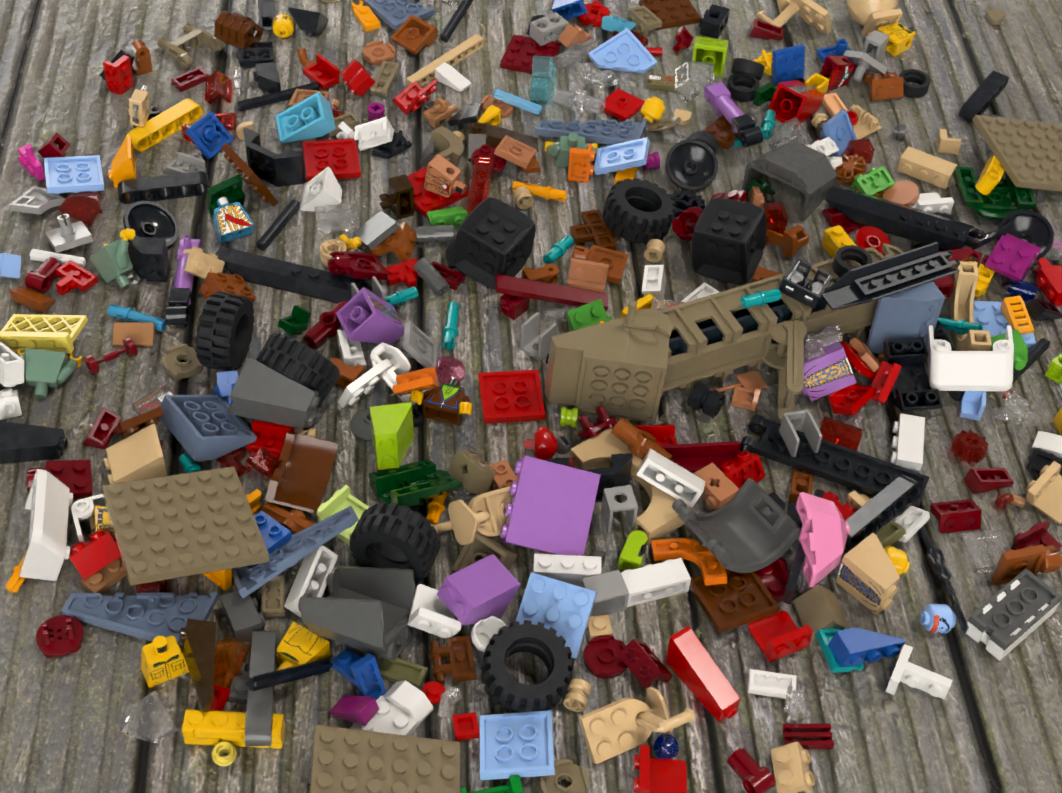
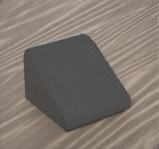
(428, 154)

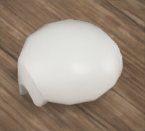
(484, 630)

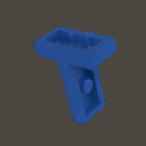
(361, 672)

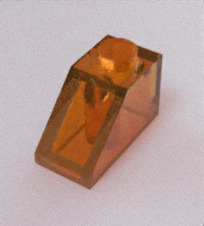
(229, 658)

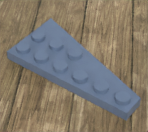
(397, 11)
(595, 131)
(300, 545)
(140, 614)

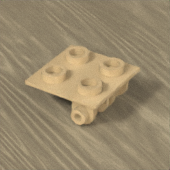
(866, 123)

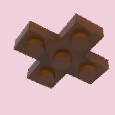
(593, 230)

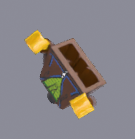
(444, 402)

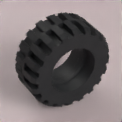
(639, 211)
(224, 331)
(299, 363)
(395, 539)
(535, 640)

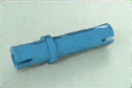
(130, 315)

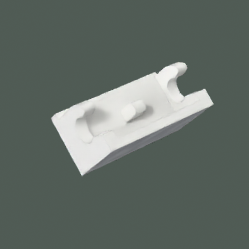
(374, 133)
(654, 281)
(350, 351)

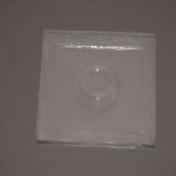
(984, 549)

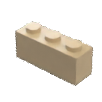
(926, 167)

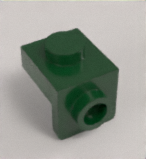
(764, 94)
(296, 322)

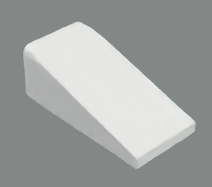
(449, 76)

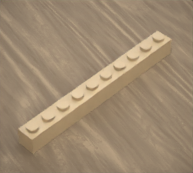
(452, 57)

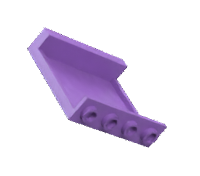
(550, 507)

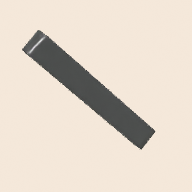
(261, 702)

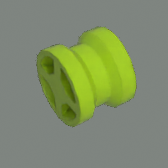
(568, 417)

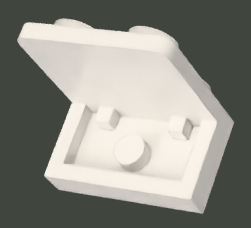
(933, 203)
(431, 614)

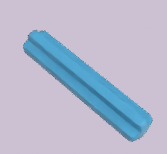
(517, 101)

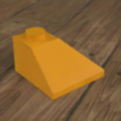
(123, 163)

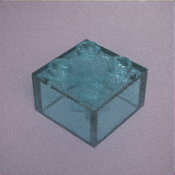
(543, 80)

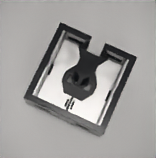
(802, 288)

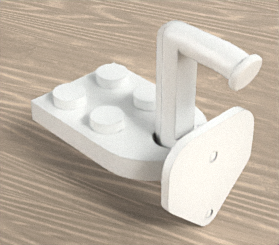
(393, 364)

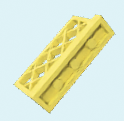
(43, 339)

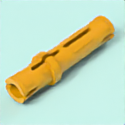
(544, 192)

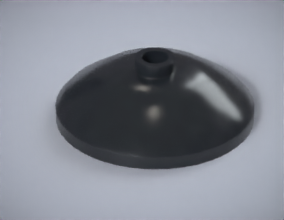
(695, 156)
(151, 221)
(1031, 227)

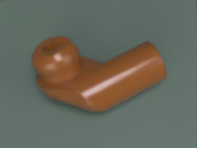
(303, 58)

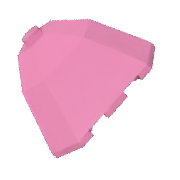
(821, 536)

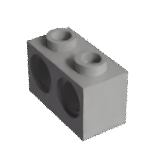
(547, 28)

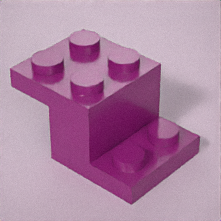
(1012, 257)

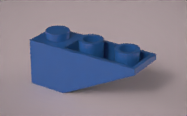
(861, 645)

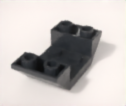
(273, 168)
(912, 384)
(615, 476)

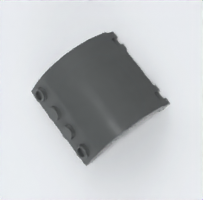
(745, 531)

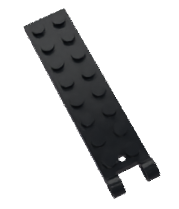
(831, 462)

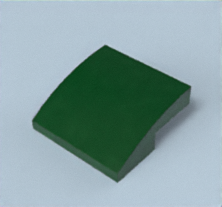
(229, 188)

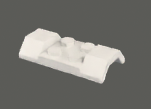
(399, 710)

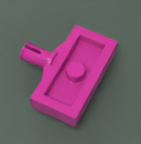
(28, 159)

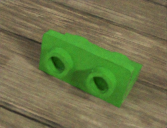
(873, 182)
(448, 216)
(587, 315)

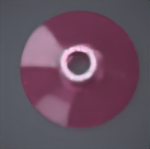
(449, 368)

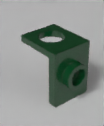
(763, 185)

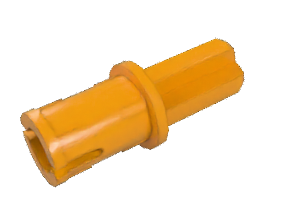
(436, 508)
(15, 581)

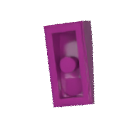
(355, 709)

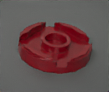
(602, 657)

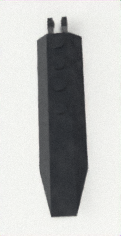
(904, 220)
(290, 276)
(890, 276)

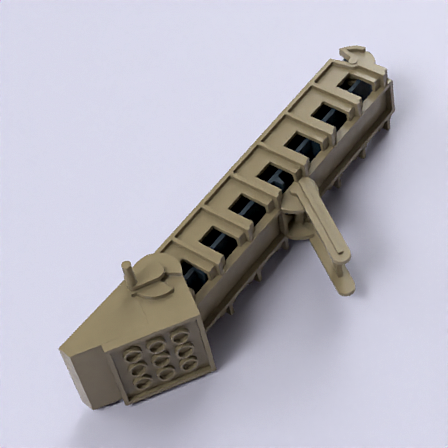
(650, 350)

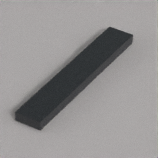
(797, 565)

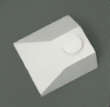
(321, 191)

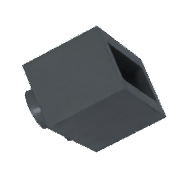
(242, 615)

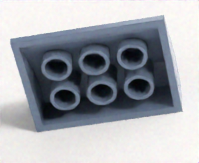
(905, 316)
(205, 425)

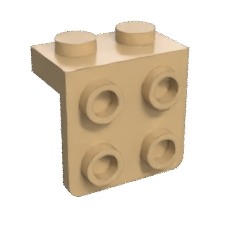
(1047, 492)

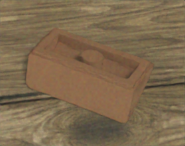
(141, 333)

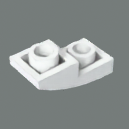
(1048, 443)

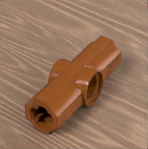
(637, 440)
(291, 519)

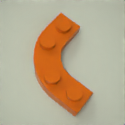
(689, 549)

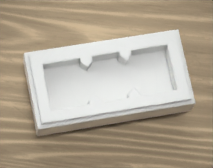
(770, 683)

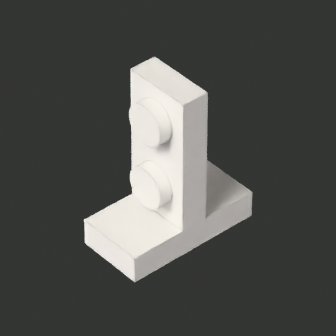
(917, 677)

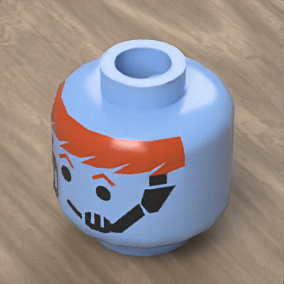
(937, 618)

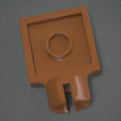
(615, 259)
(1032, 558)

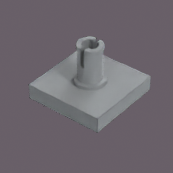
(864, 63)
(68, 234)
(419, 346)

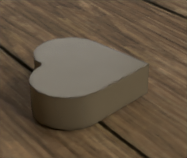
(995, 17)

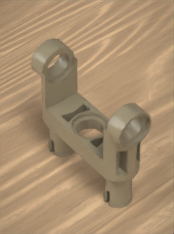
(197, 37)

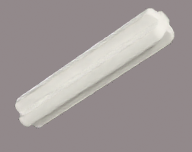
(41, 255)

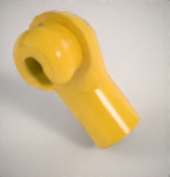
(350, 243)

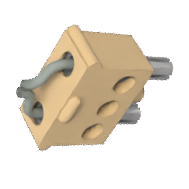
(139, 107)

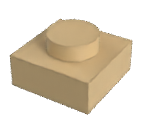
(599, 626)

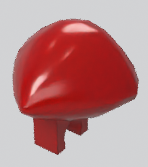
(544, 444)

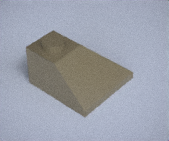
(483, 547)

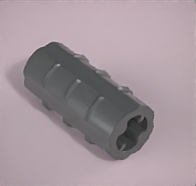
(435, 233)
(431, 277)

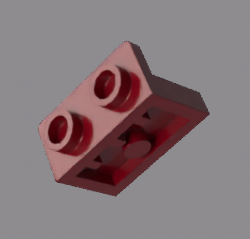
(957, 515)
(1036, 536)
(775, 578)
(644, 663)

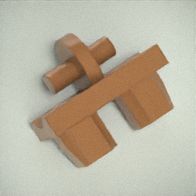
(440, 111)

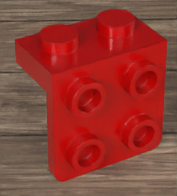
(413, 96)
(779, 635)
(658, 774)

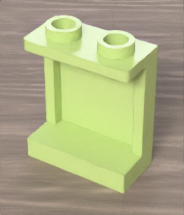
(340, 500)

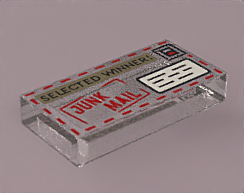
(152, 400)

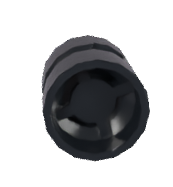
(704, 399)

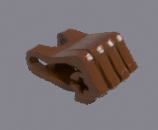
(237, 30)

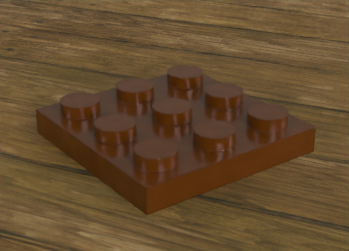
(672, 12)
(248, 175)
(734, 603)

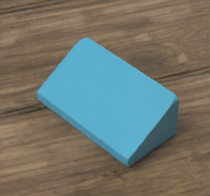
(614, 23)

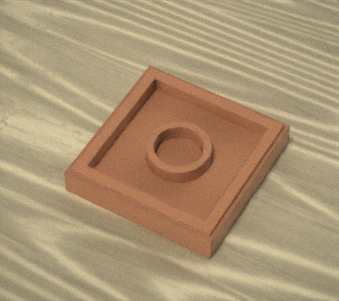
(515, 151)

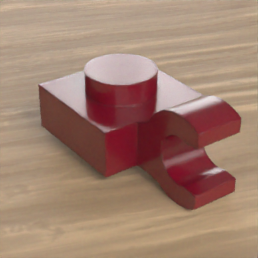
(683, 39)

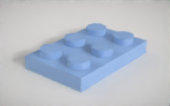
(621, 156)

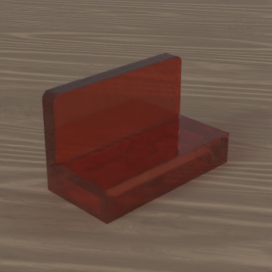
(218, 85)
(776, 217)
(841, 433)

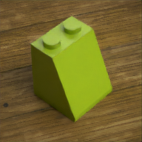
(711, 51)
(391, 433)

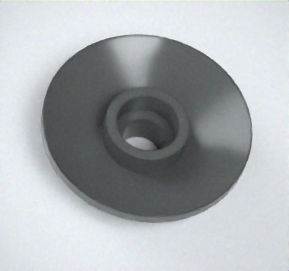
(361, 425)

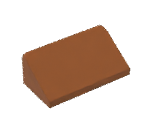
(31, 298)

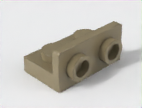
(644, 20)

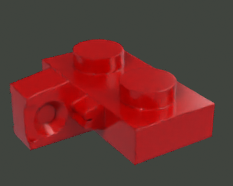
(402, 273)
(74, 277)

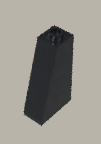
(30, 442)

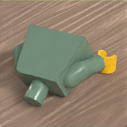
(562, 148)
(113, 260)
(47, 369)

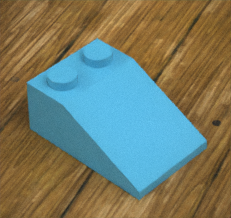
(306, 119)

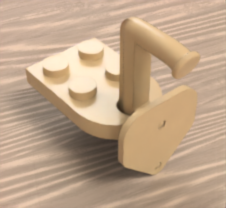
(806, 9)
(466, 521)
(628, 724)

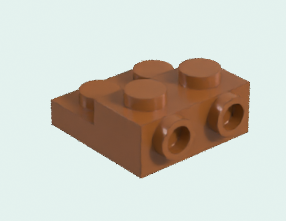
(415, 34)

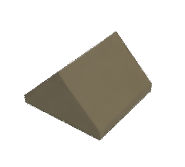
(819, 610)

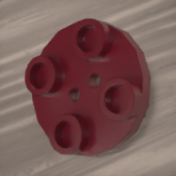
(488, 152)
(593, 429)
(70, 635)

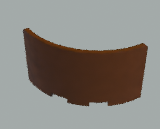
(303, 473)

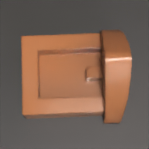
(746, 398)

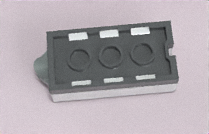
(1013, 613)

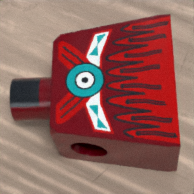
(838, 70)

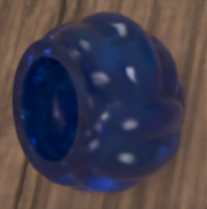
(666, 746)

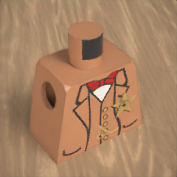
(443, 177)

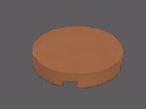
(377, 52)
(506, 109)
(902, 192)

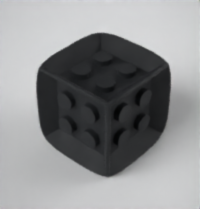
(729, 240)
(493, 242)

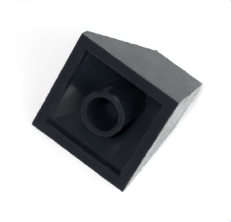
(309, 21)

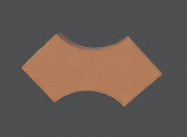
(865, 353)

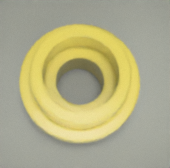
(221, 748)

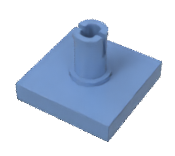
(839, 130)

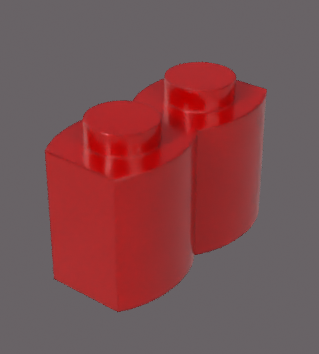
(357, 78)

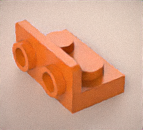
(579, 164)
(416, 380)

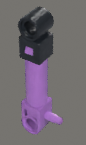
(742, 125)
(180, 295)

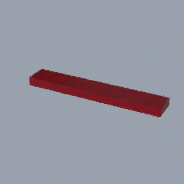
(547, 291)

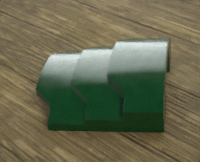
(1000, 202)
(411, 483)

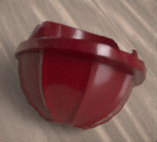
(686, 222)

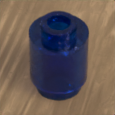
(1024, 289)

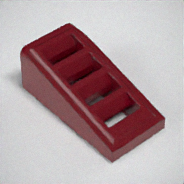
(764, 30)
(987, 479)

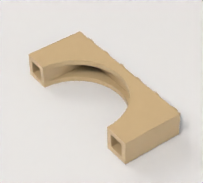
(961, 307)
(659, 517)

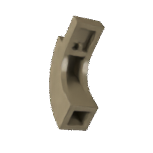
(448, 145)

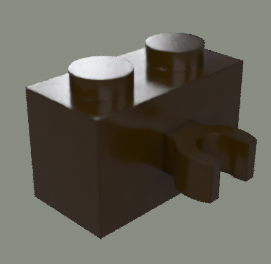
(400, 197)

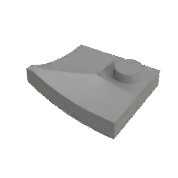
(36, 201)

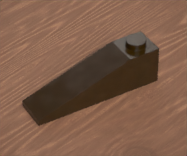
(492, 135)
(199, 655)

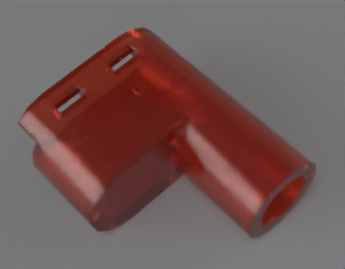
(228, 120)
(233, 460)

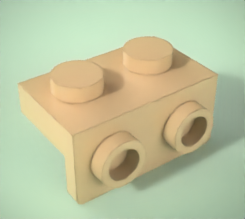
(201, 263)
(792, 769)

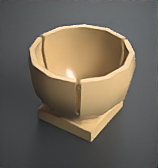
(873, 13)

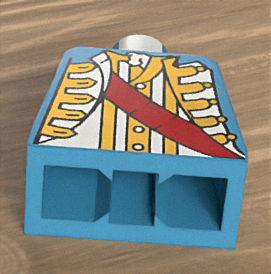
(231, 221)

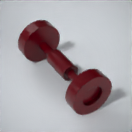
(129, 347)

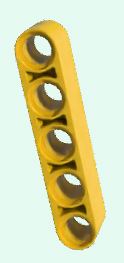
(165, 124)
(990, 176)

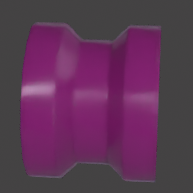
(376, 111)
(653, 161)

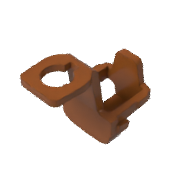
(790, 241)

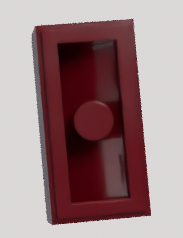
(101, 429)

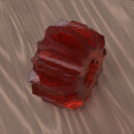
(969, 446)

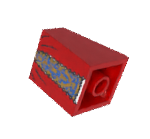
(795, 100)

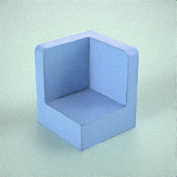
(10, 265)
(972, 404)

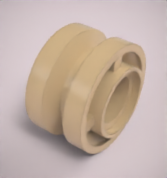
(331, 246)

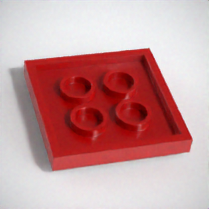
(336, 154)
(426, 200)
(511, 396)

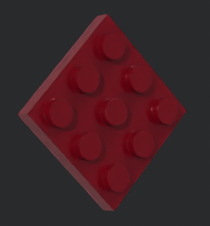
(521, 52)

